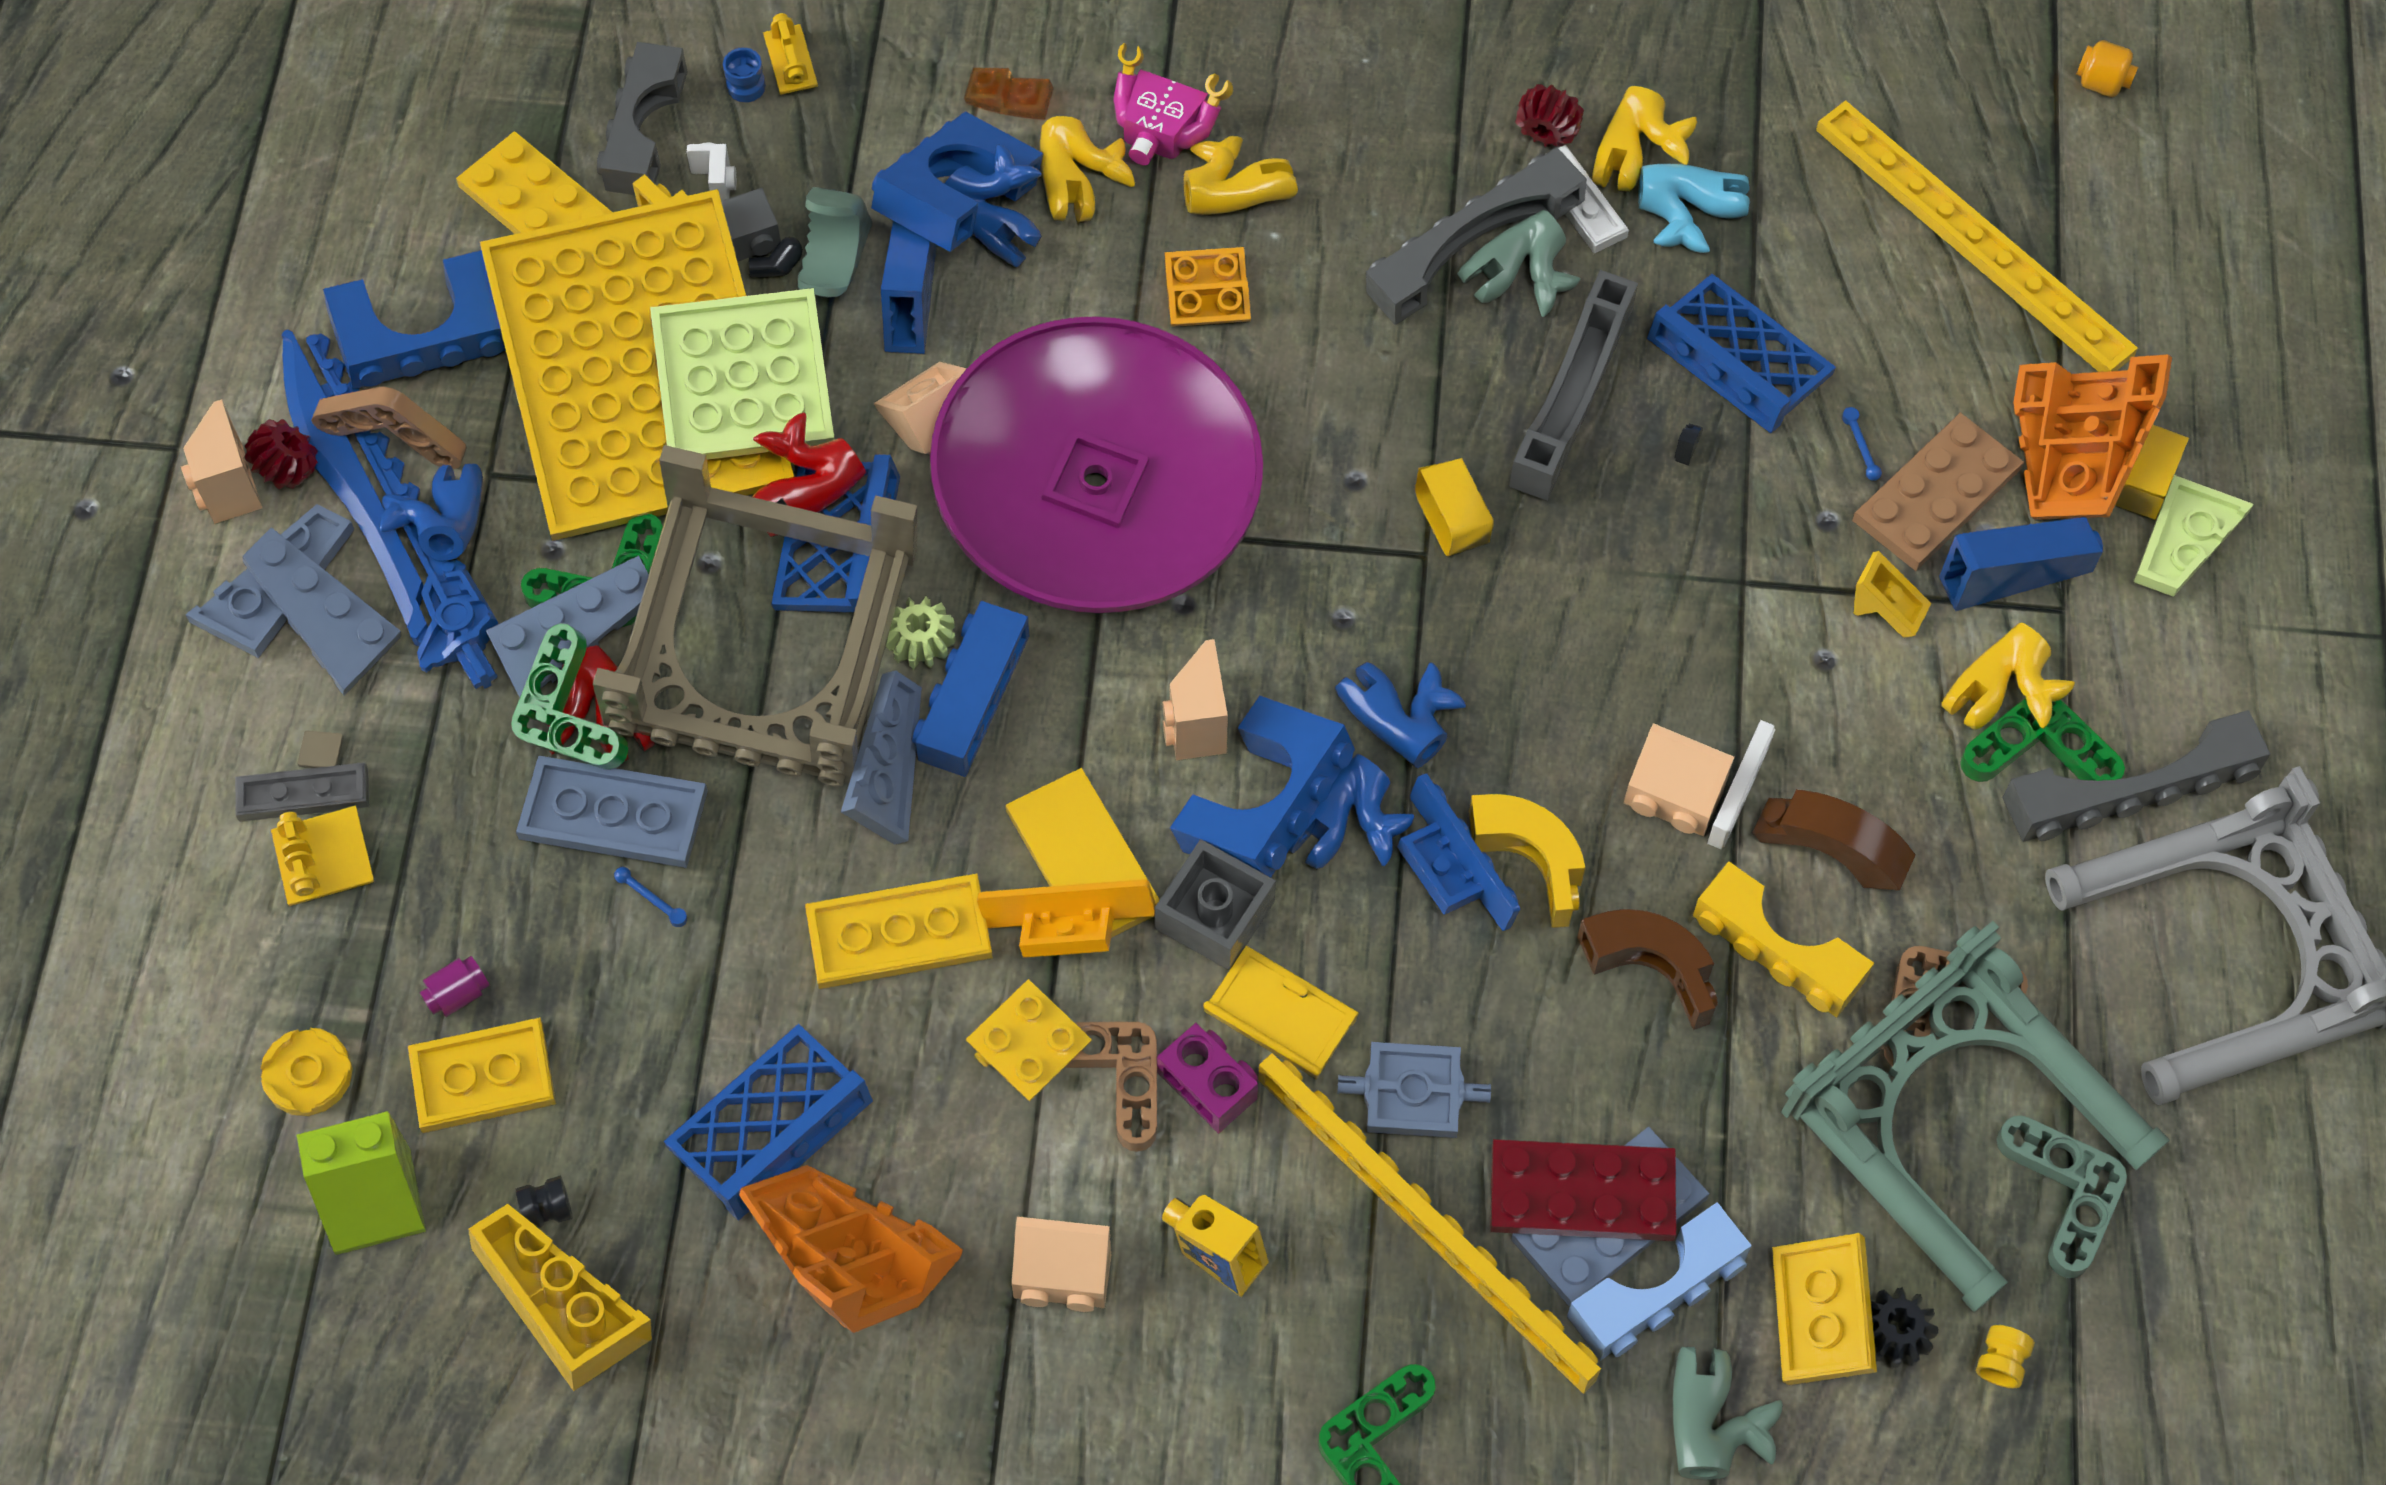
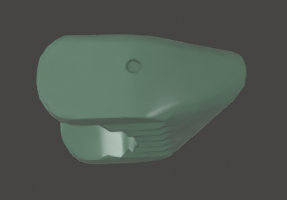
(835, 241)

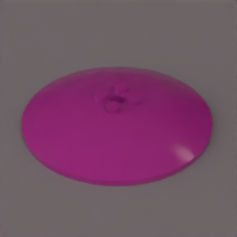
(1109, 403)

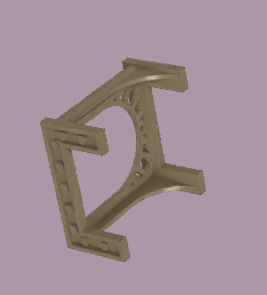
(629, 694)

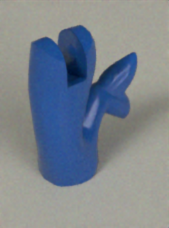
(995, 224)
(458, 502)
(1380, 710)
(1358, 785)

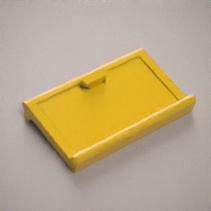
(1277, 1017)

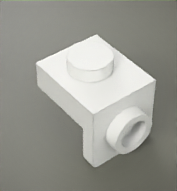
(713, 160)

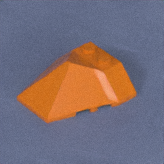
(2085, 432)
(846, 1251)

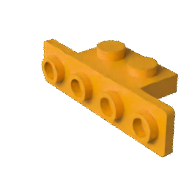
(1066, 916)

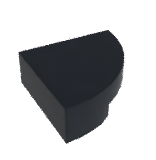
(1687, 443)

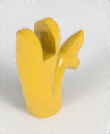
(1061, 143)
(1621, 148)
(1258, 183)
(1986, 679)

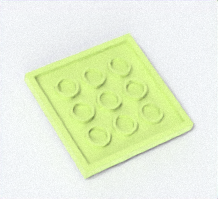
(740, 371)

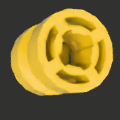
(2005, 1356)

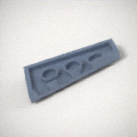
(329, 617)

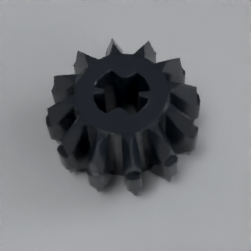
(1910, 1319)

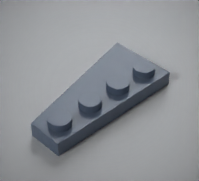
(590, 608)
(242, 609)
(885, 765)

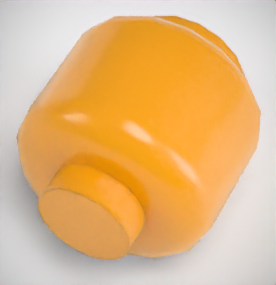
(2107, 68)

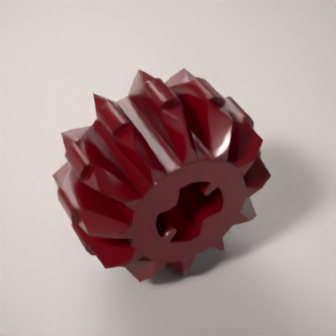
(1549, 115)
(280, 454)

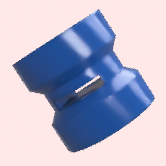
(744, 75)

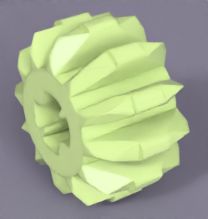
(920, 633)

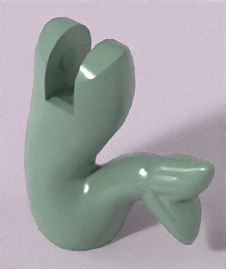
(1502, 257)
(1696, 1403)

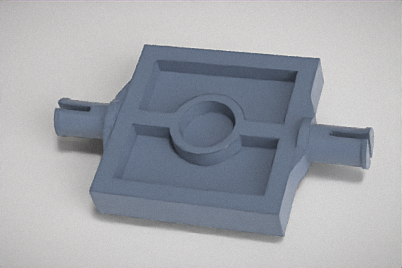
(1414, 1089)

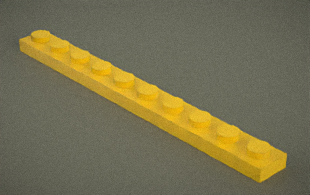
(1976, 239)
(1438, 1231)

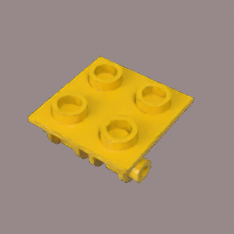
(321, 854)
(1028, 1040)

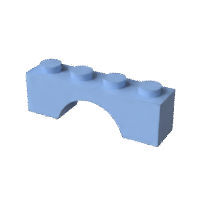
(1615, 1314)

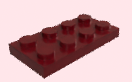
(1583, 1190)

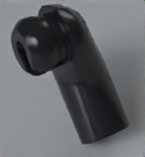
(779, 262)

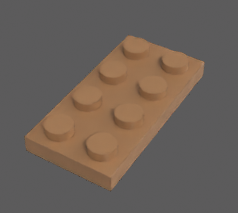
(1937, 491)

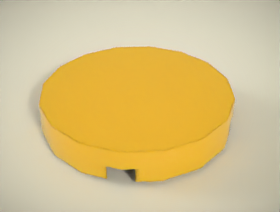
(306, 1071)

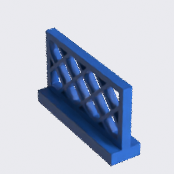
(1723, 368)
(881, 481)
(798, 1137)

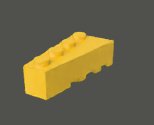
(563, 1305)

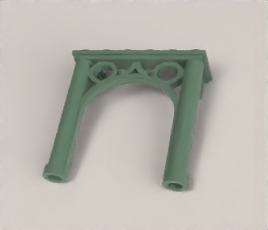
(1993, 984)

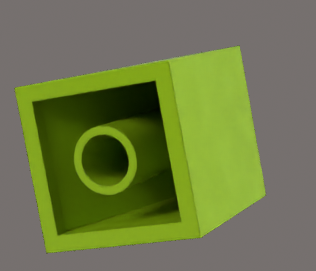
(362, 1182)

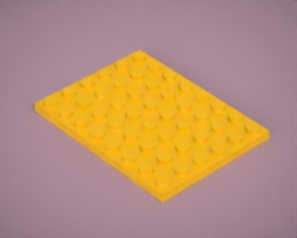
(585, 353)

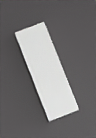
(1595, 217)
(1741, 785)

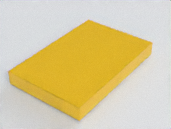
(481, 1075)
(1824, 1309)

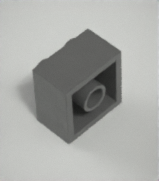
(1215, 904)

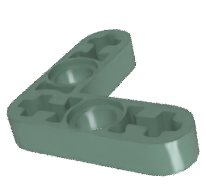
(2080, 1177)

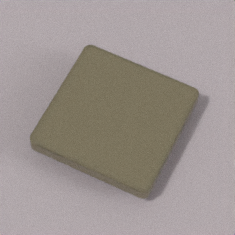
(319, 749)

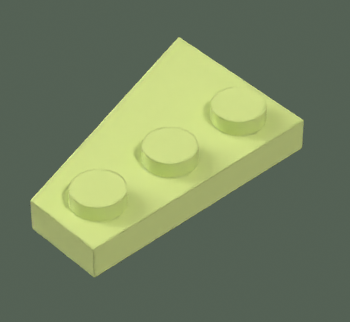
(2187, 533)

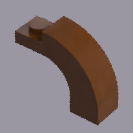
(1843, 831)
(1655, 942)

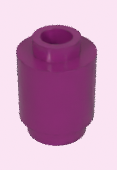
(454, 986)

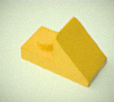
(1891, 595)

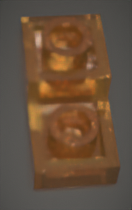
(1001, 93)

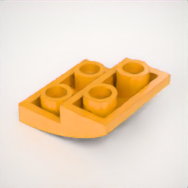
(1207, 286)

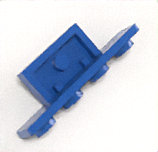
(1451, 861)

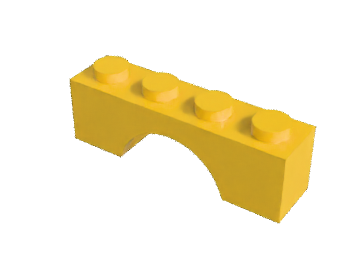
(1823, 973)

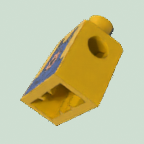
(1218, 1241)

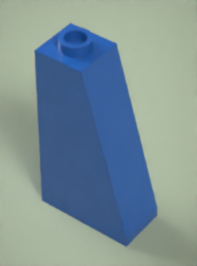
(907, 290)
(2017, 559)

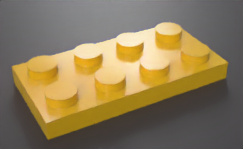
(526, 188)

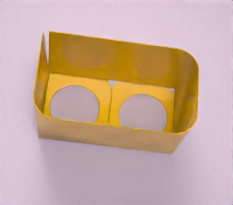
(2152, 472)
(1453, 506)

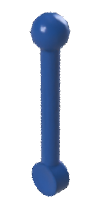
(1850, 417)
(677, 916)

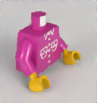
(1162, 113)

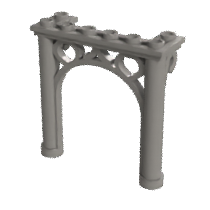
(2278, 823)

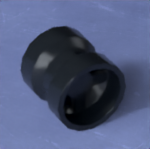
(554, 1200)

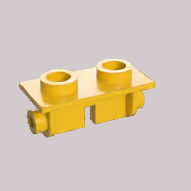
(789, 55)

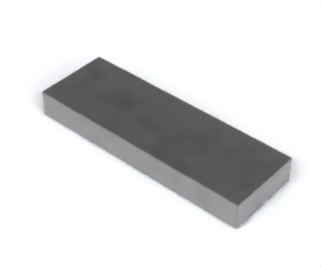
(301, 791)

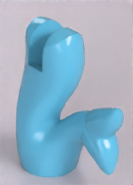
(1709, 190)

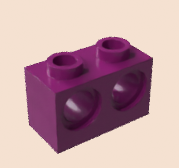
(1199, 1082)

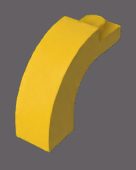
(1534, 832)

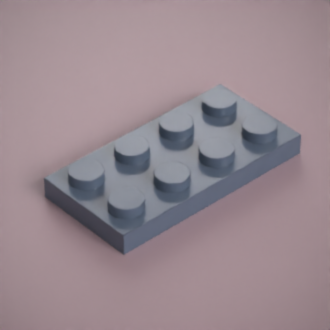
(612, 811)
(1580, 1263)

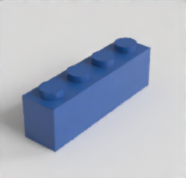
(971, 688)

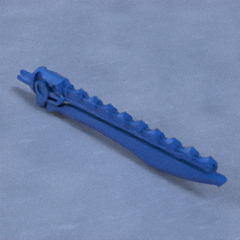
(449, 593)

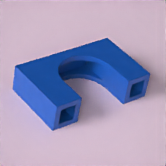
(922, 203)
(380, 354)
(1263, 835)

